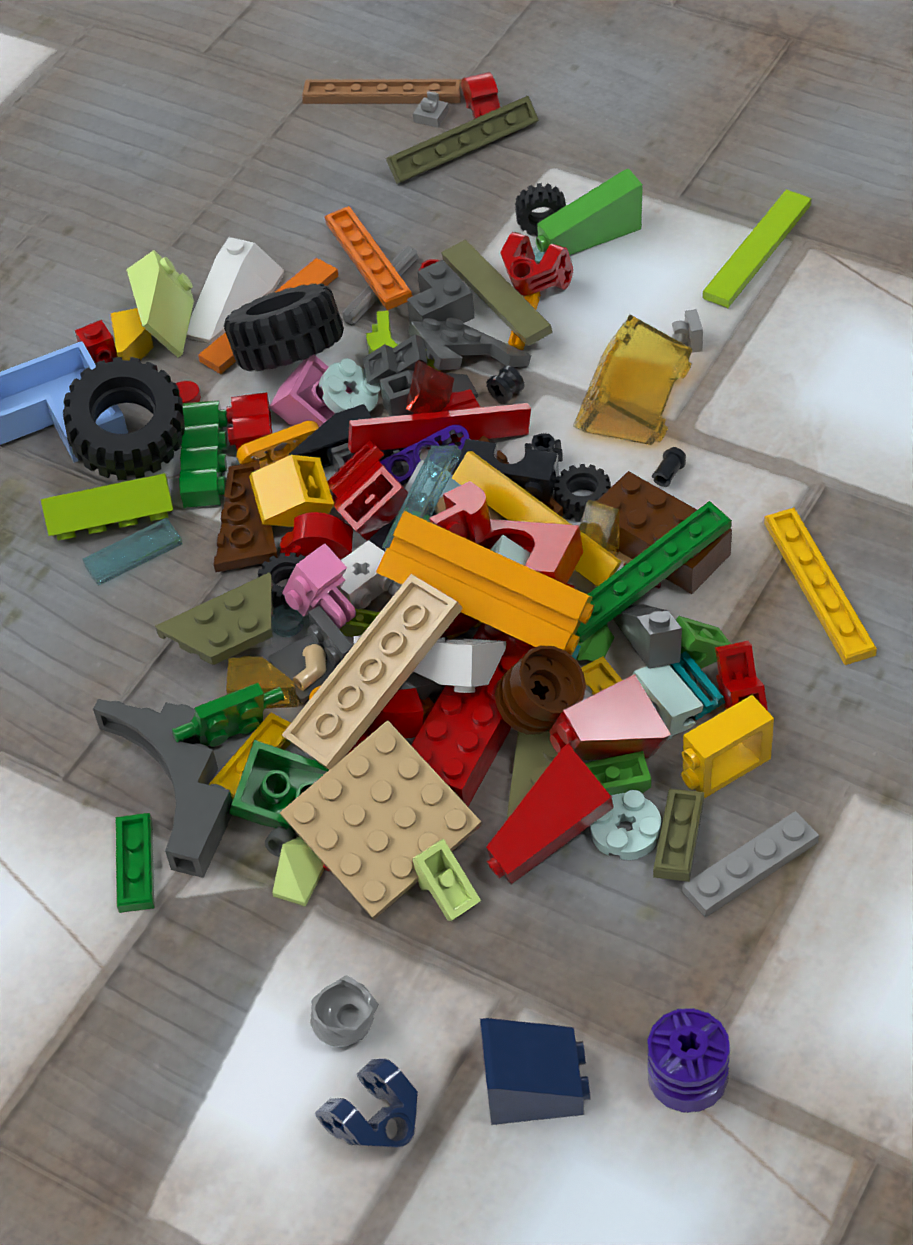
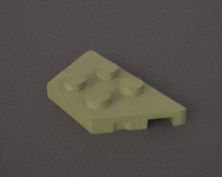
(225, 622)

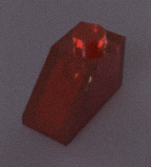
(429, 389)

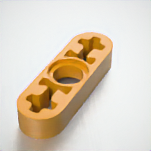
(267, 443)

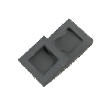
(391, 361)

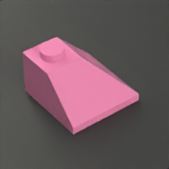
(300, 396)

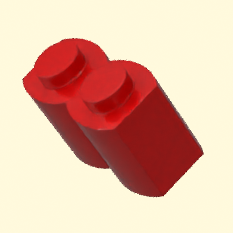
(249, 417)

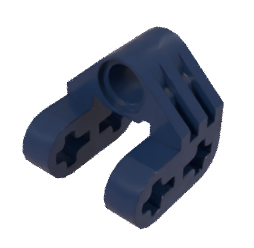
(383, 1081)

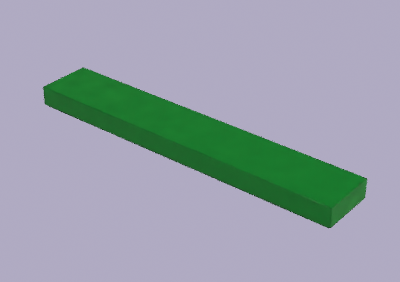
(654, 566)

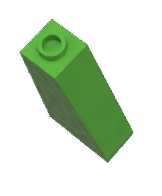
(596, 216)

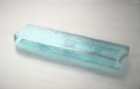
(428, 485)

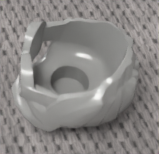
(342, 1012)

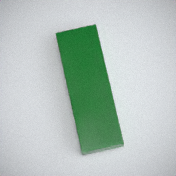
(134, 863)

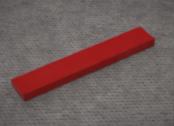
(409, 429)

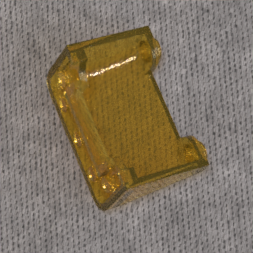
(633, 384)

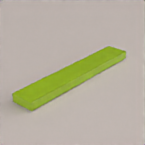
(756, 248)

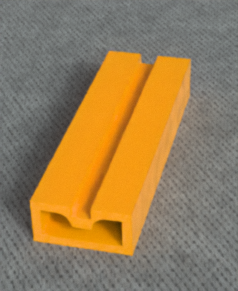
(487, 584)

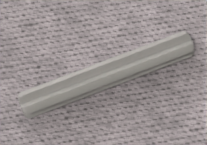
(367, 297)

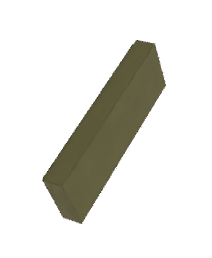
(678, 835)

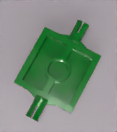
(228, 715)

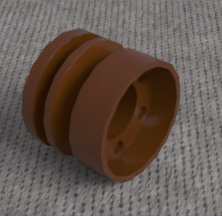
(539, 689)

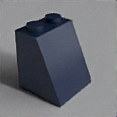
(532, 1071)

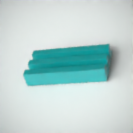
(718, 698)

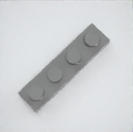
(750, 864)

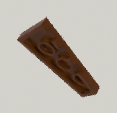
(242, 535)

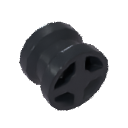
(505, 384)

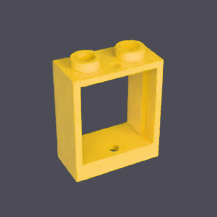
(727, 746)

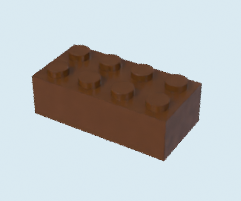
(648, 515)

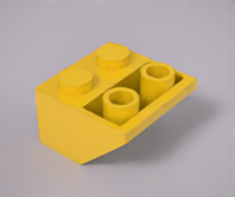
(291, 489)

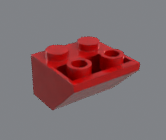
(371, 501)

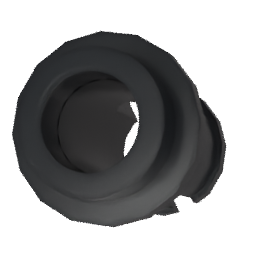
(672, 461)

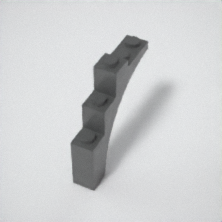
(200, 807)

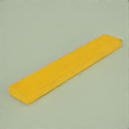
(519, 505)
(820, 586)

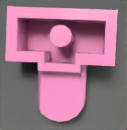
(318, 582)

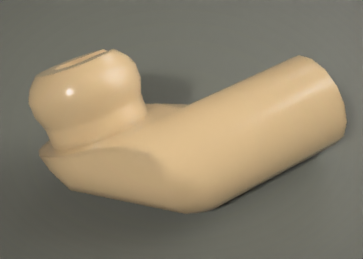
(315, 666)

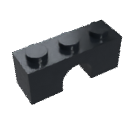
(533, 473)

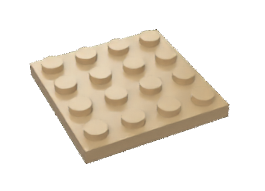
(378, 815)

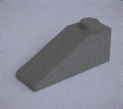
(652, 634)

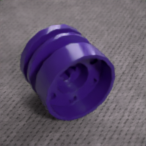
(688, 1060)

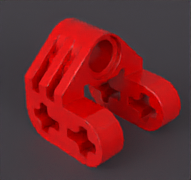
(519, 260)

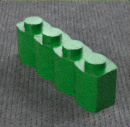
(202, 455)

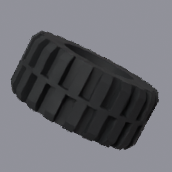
(284, 327)
(118, 384)

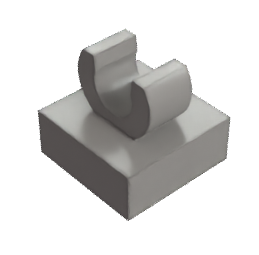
(431, 110)
(689, 331)

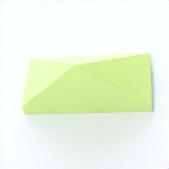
(297, 872)

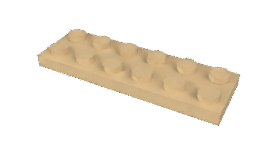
(372, 672)

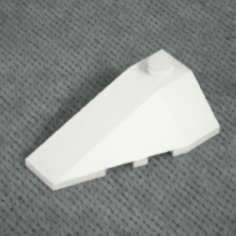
(236, 278)
(461, 662)

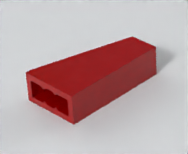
(549, 816)

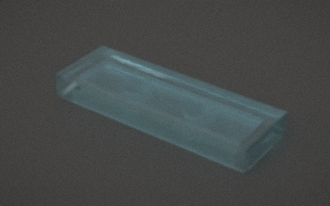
(132, 551)

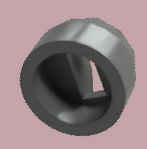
(277, 838)

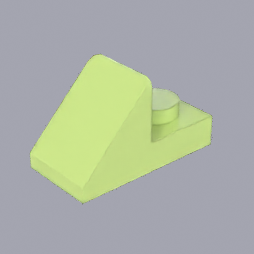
(445, 880)

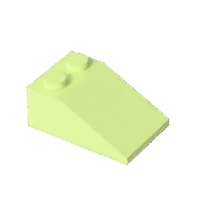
(162, 300)

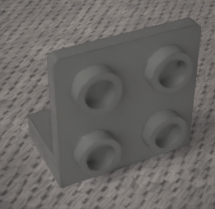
(321, 632)

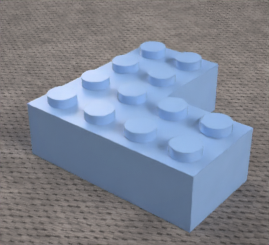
(35, 395)

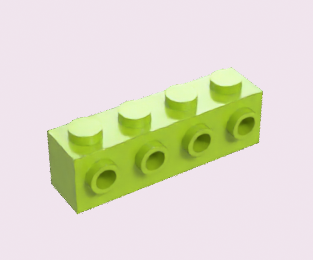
(107, 505)

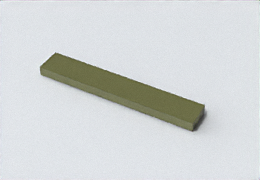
(462, 139)
(497, 292)

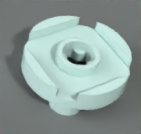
(353, 376)
(645, 828)

